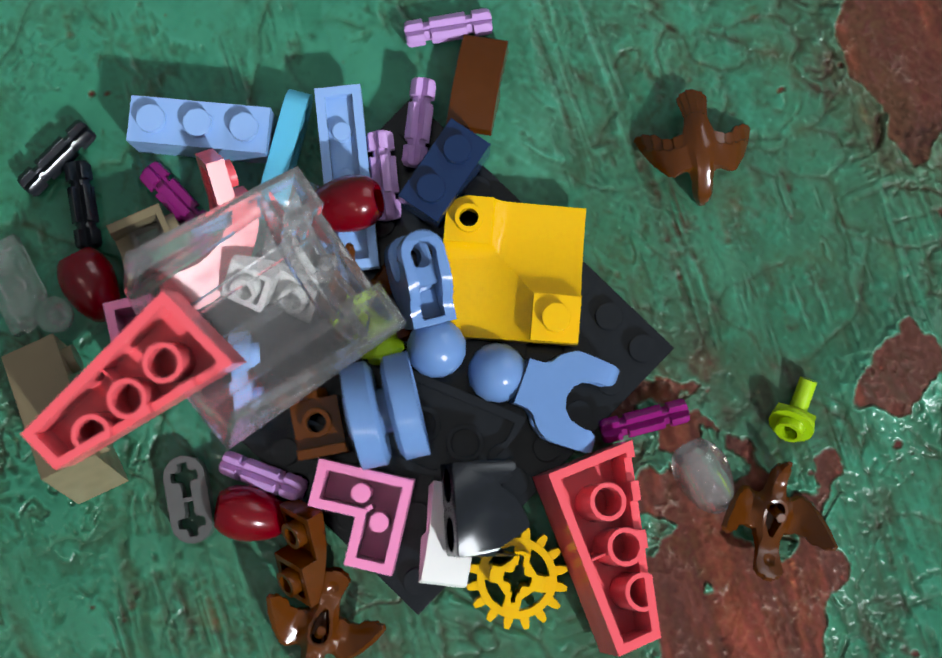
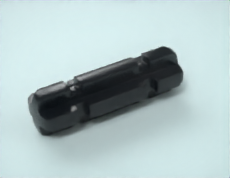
(52, 160)
(83, 204)

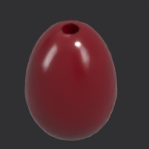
(351, 202)
(88, 282)
(248, 513)

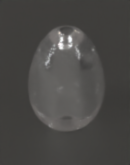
(703, 475)

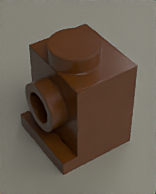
(332, 438)

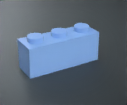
(193, 126)

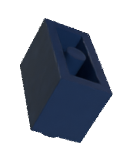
(444, 173)

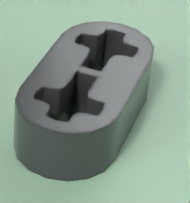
(178, 501)

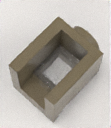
(140, 228)

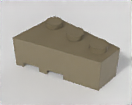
(36, 378)

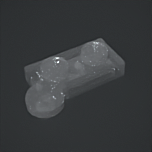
(23, 295)

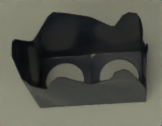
(478, 510)

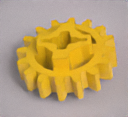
(537, 582)

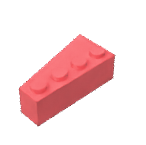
(138, 376)
(603, 544)

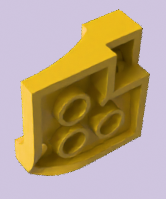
(516, 270)

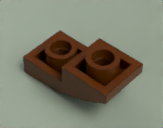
(477, 83)
(304, 558)

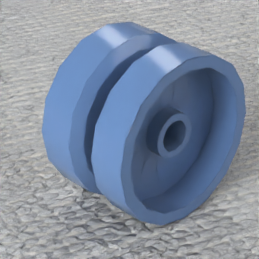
(390, 409)

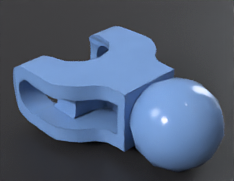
(426, 302)
(540, 388)

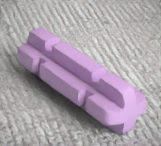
(448, 27)
(418, 121)
(384, 171)
(263, 476)

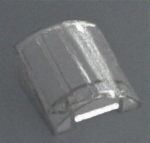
(275, 290)

